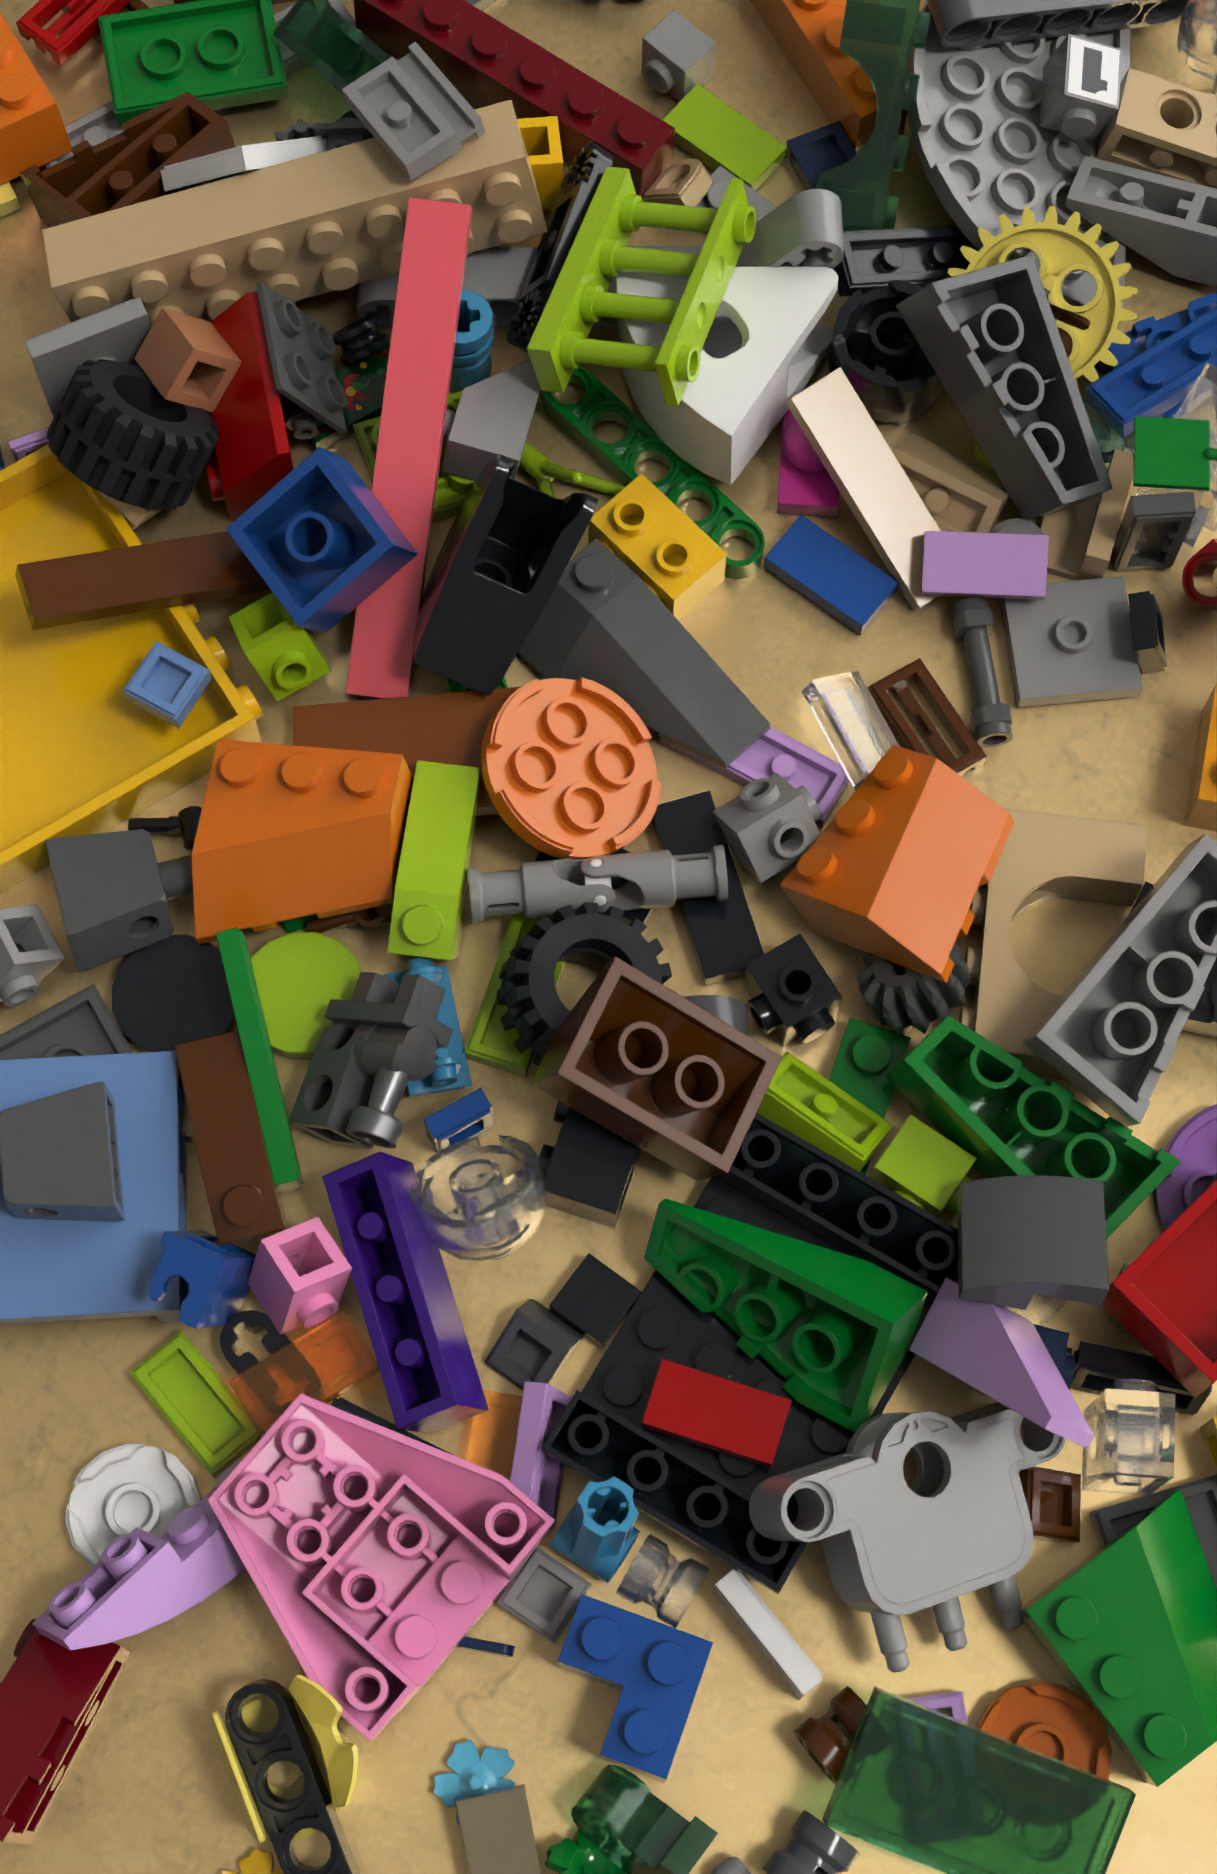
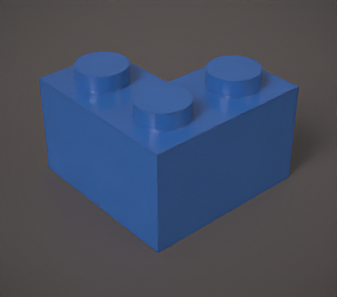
(654, 1670)

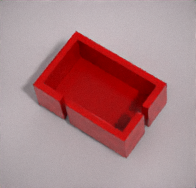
(1172, 1296)

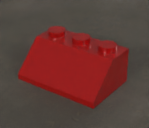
(250, 418)

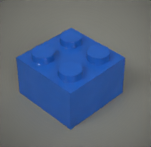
(321, 541)

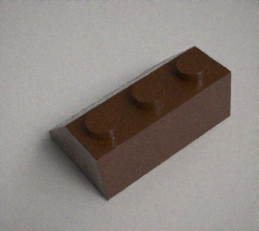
(658, 1071)

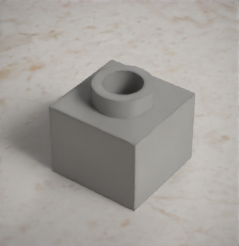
(677, 56)

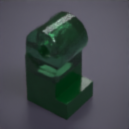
(638, 1827)

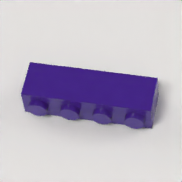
(404, 1295)

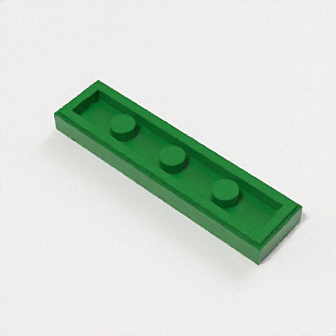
(260, 1060)

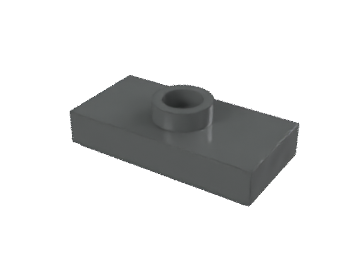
(1152, 531)

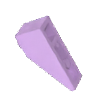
(1000, 1358)

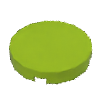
(295, 985)

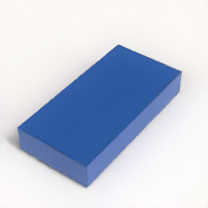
(830, 574)

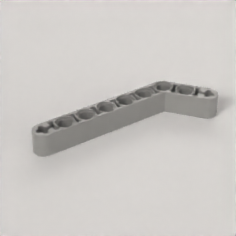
(795, 234)

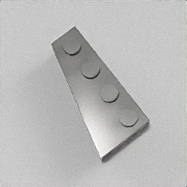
(1134, 996)

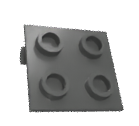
(302, 366)

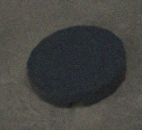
(172, 994)

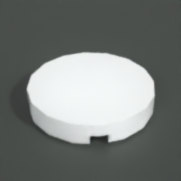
(127, 1491)

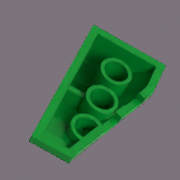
(808, 1311)

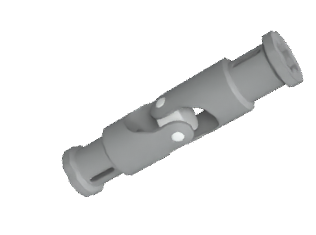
(547, 885)

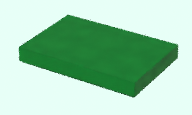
(201, 47)

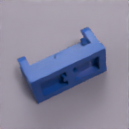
(213, 1274)

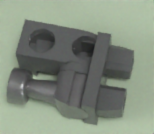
(368, 1058)

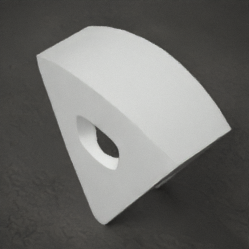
(751, 363)

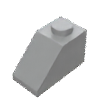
(491, 421)

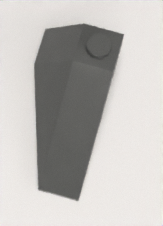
(620, 634)

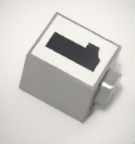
(1080, 87)

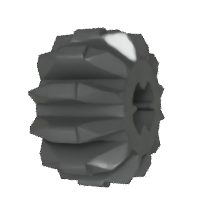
(909, 998)

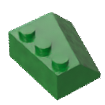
(1141, 1639)

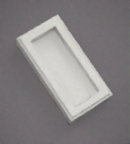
(767, 1633)

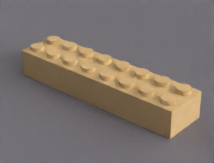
(289, 225)

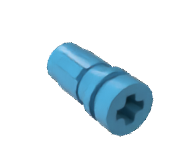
(473, 342)

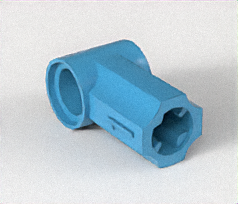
(599, 1528)

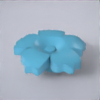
(473, 1773)

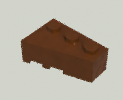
(129, 164)

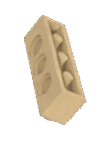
(1163, 129)

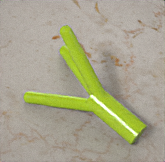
(545, 471)

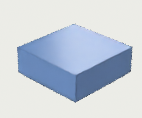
(167, 684)

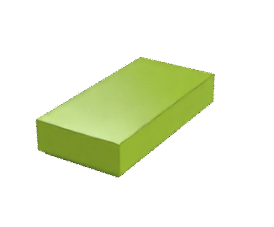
(724, 137)
(197, 1403)

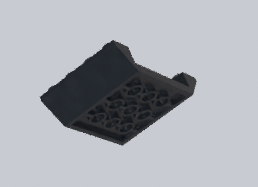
(696, 1491)

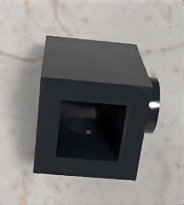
(791, 993)

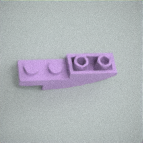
(144, 1580)

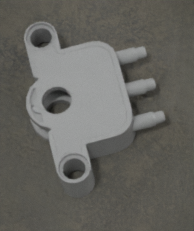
(922, 1544)

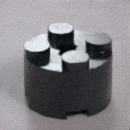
(883, 355)

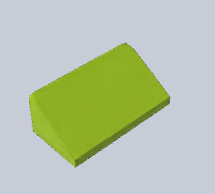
(822, 1113)

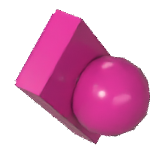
(803, 479)

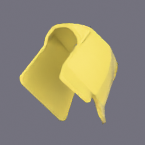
(334, 1756)

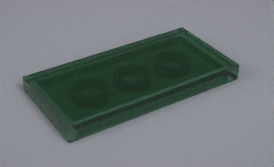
(971, 1797)

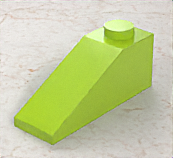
(435, 862)

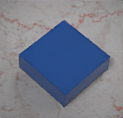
(460, 1120)

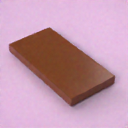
(420, 727)

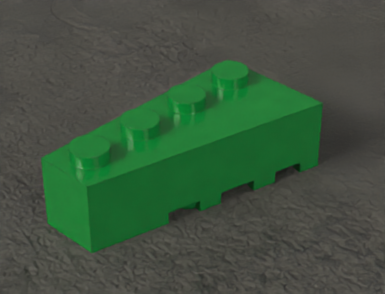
(1022, 1122)

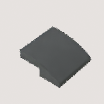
(1032, 1239)

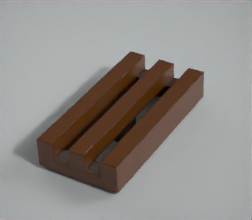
(972, 753)

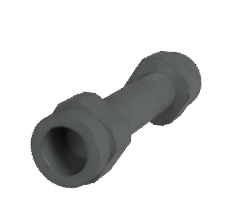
(973, 625)

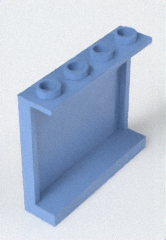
(99, 1266)

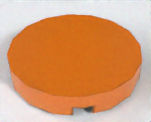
(1052, 1723)

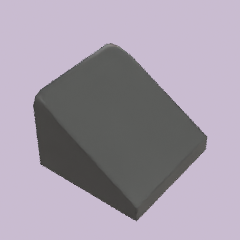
(533, 1345)

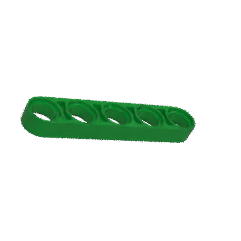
(643, 443)

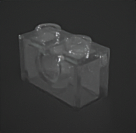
(1131, 1439)

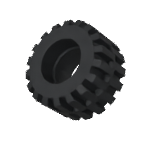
(130, 439)
(566, 936)

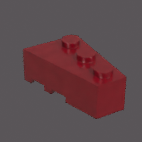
(44, 1719)

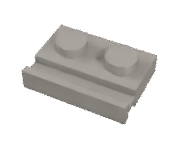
(413, 111)

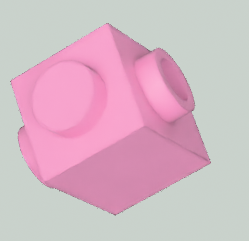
(299, 1276)

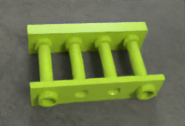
(601, 254)

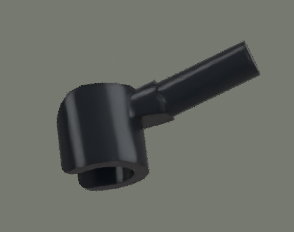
(184, 823)

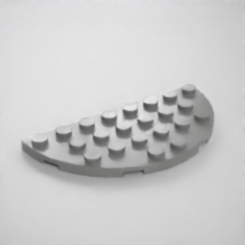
(985, 144)

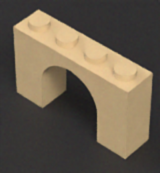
(1041, 861)

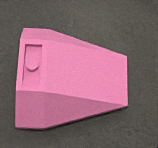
(372, 1550)

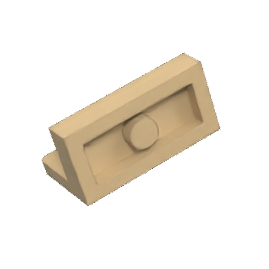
(952, 487)
(1085, 534)

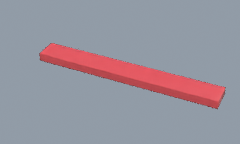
(412, 436)

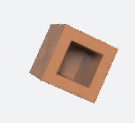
(187, 360)

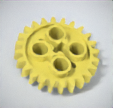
(1061, 253)

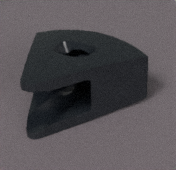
(495, 576)

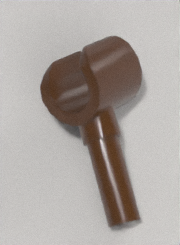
(365, 918)

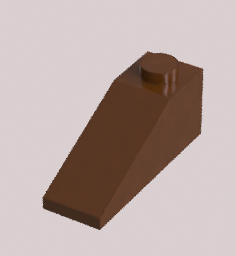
(229, 1138)

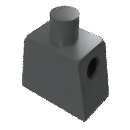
(114, 893)
(62, 1157)

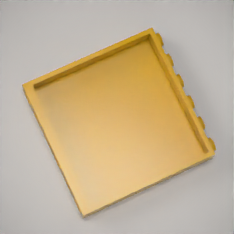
(69, 740)

